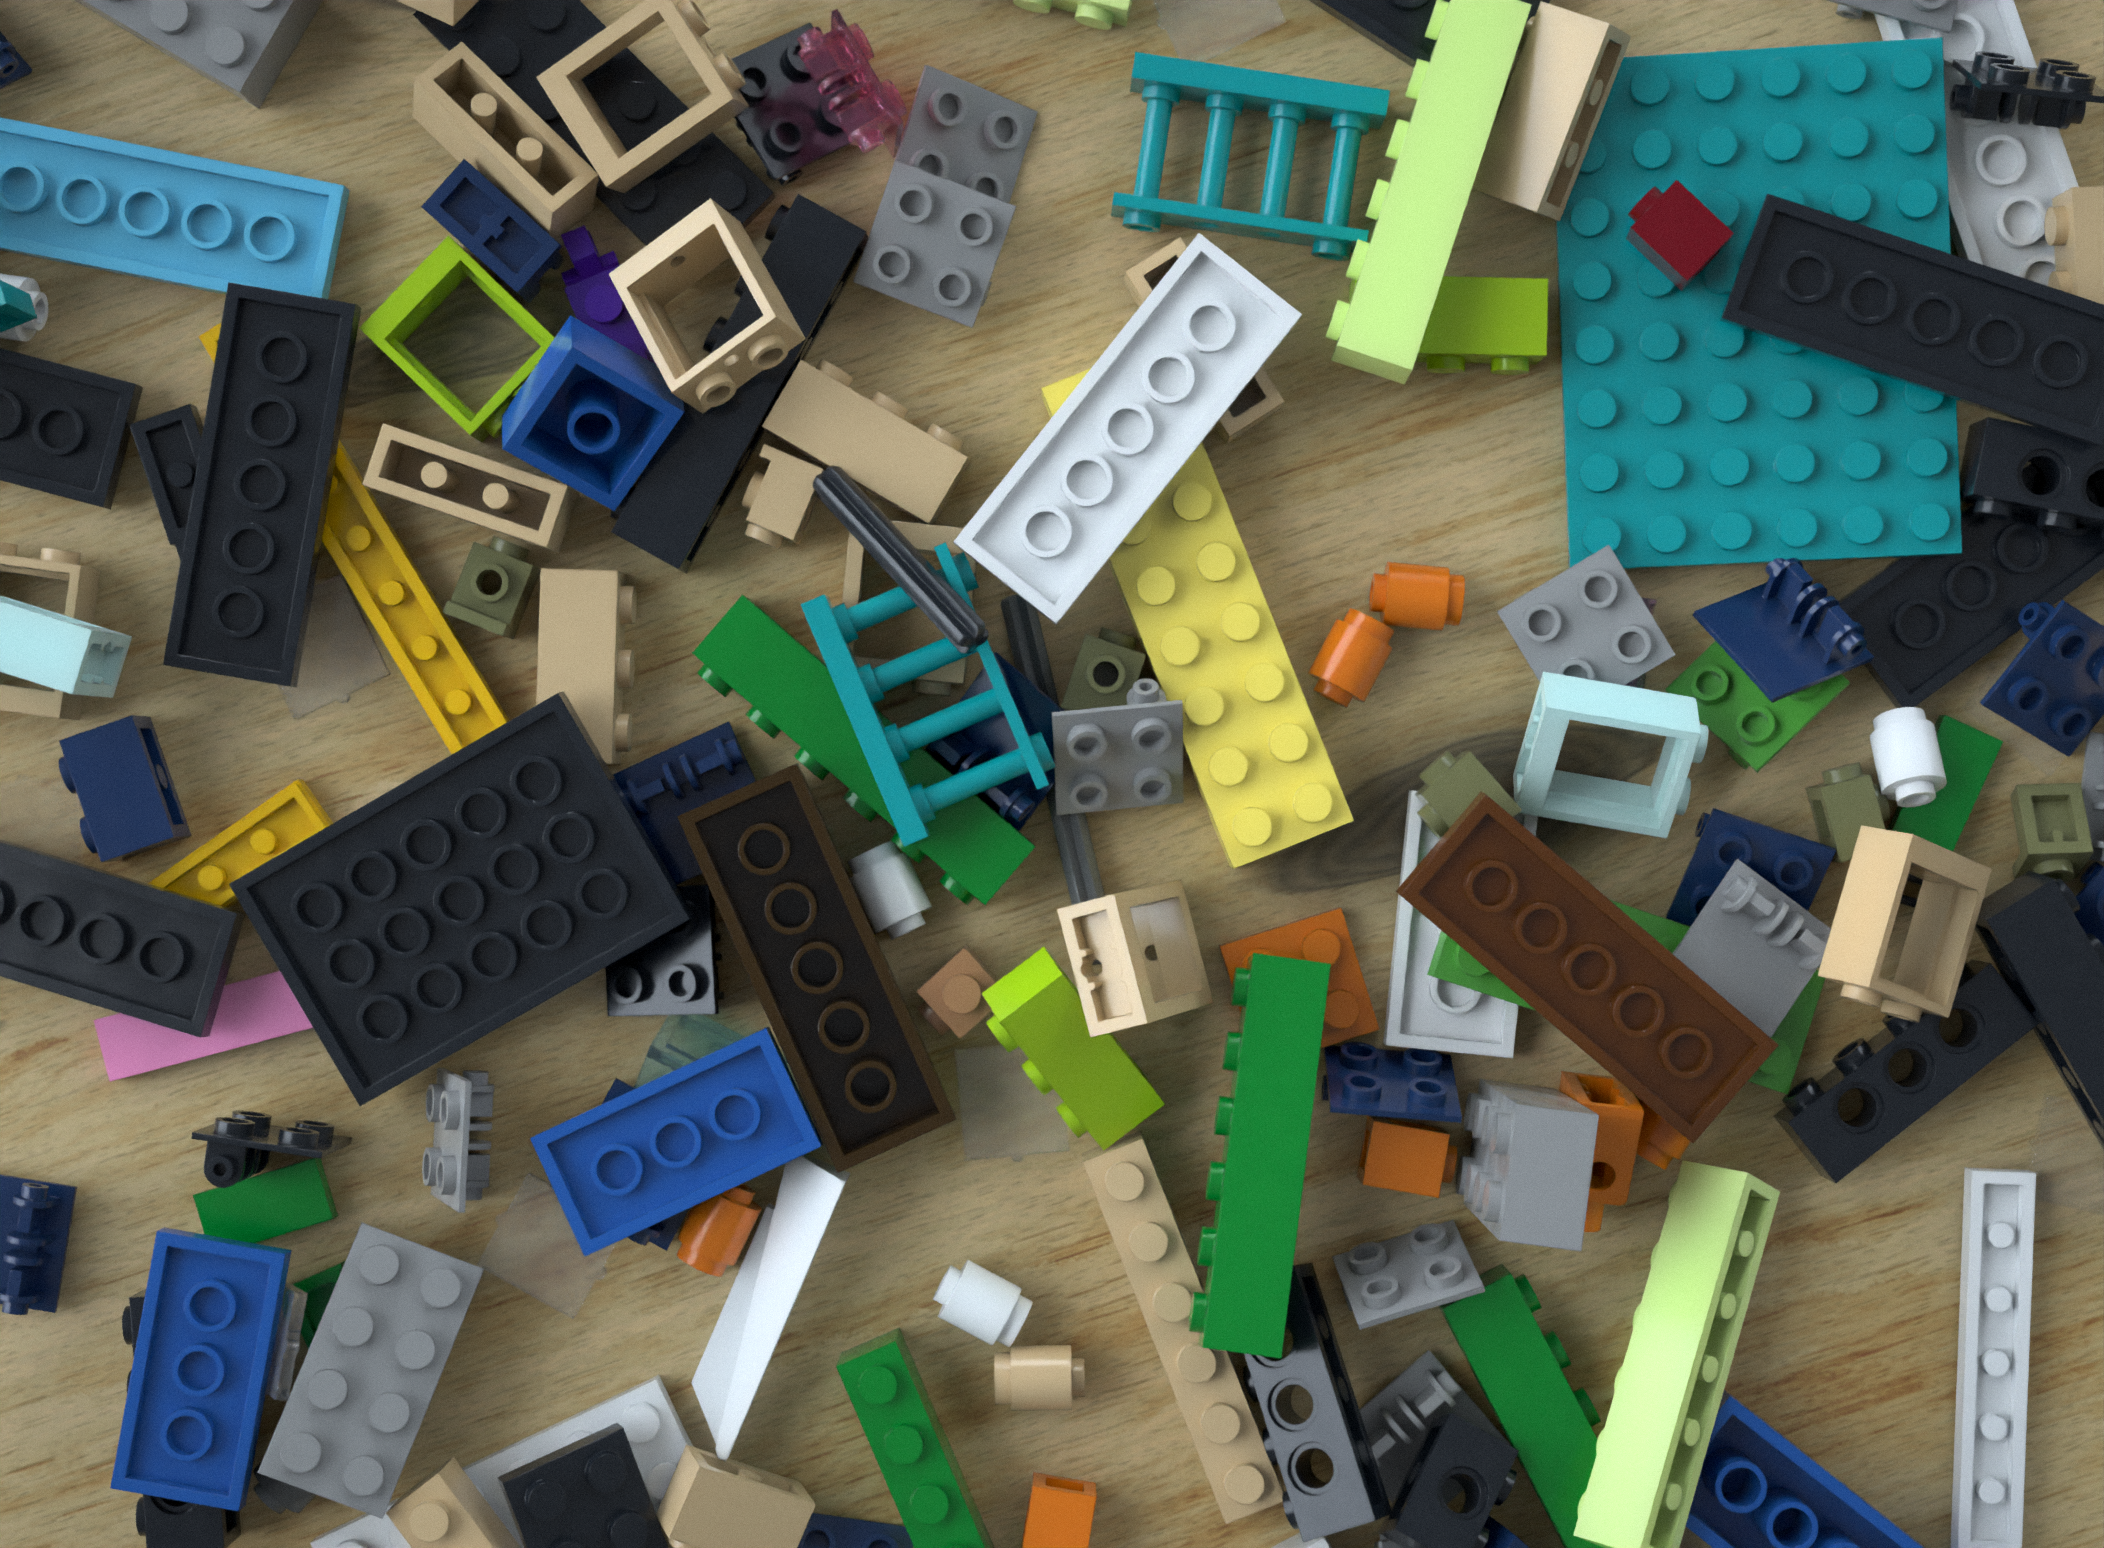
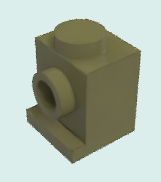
(505, 609)
(1845, 804)

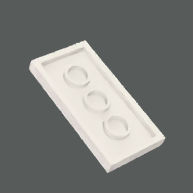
(1428, 1010)

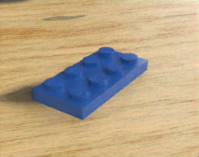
(676, 1141)
(200, 1369)

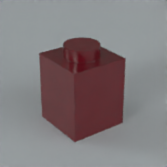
(1677, 233)

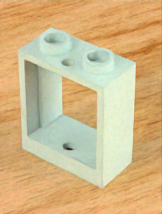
(60, 650)
(1598, 800)

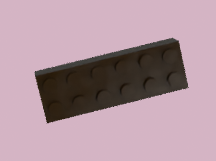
(817, 967)

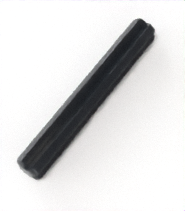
(900, 559)

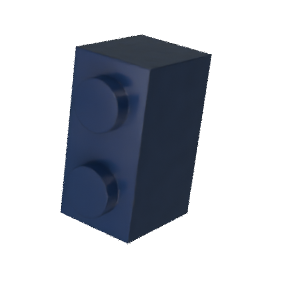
(123, 789)

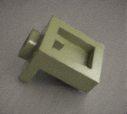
(2051, 830)

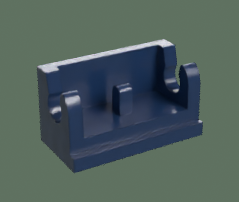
(494, 229)

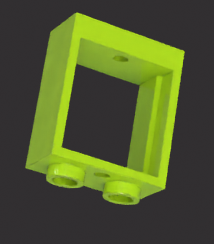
(417, 300)

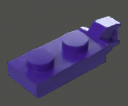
(595, 295)

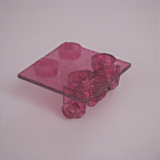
(880, 107)

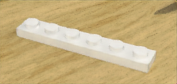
(1993, 1358)

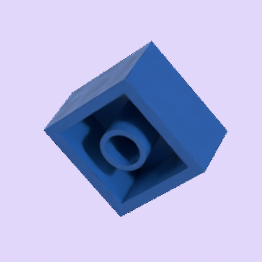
(591, 414)

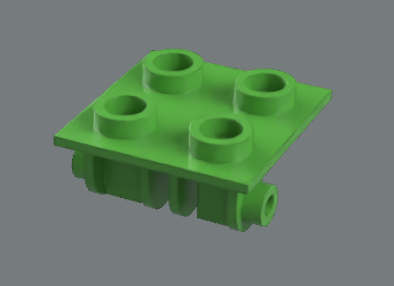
(1741, 711)

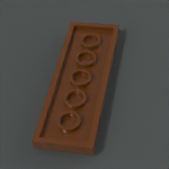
(1587, 967)

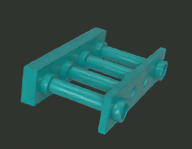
(1225, 95)
(891, 745)

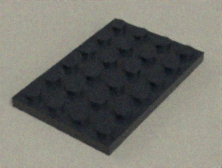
(461, 898)

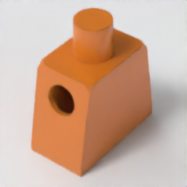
(1615, 1139)

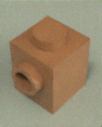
(955, 994)

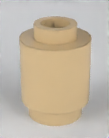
(1038, 1377)

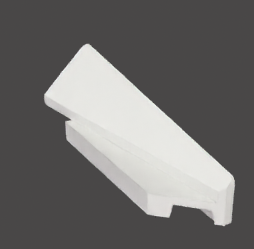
(764, 1296)

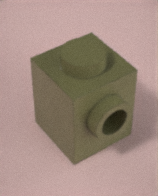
(1103, 671)
(1452, 787)

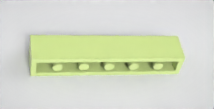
(1428, 187)
(1677, 1359)

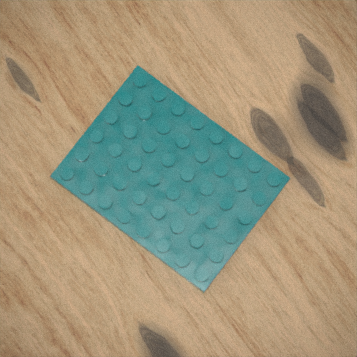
(1709, 436)

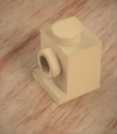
(780, 498)

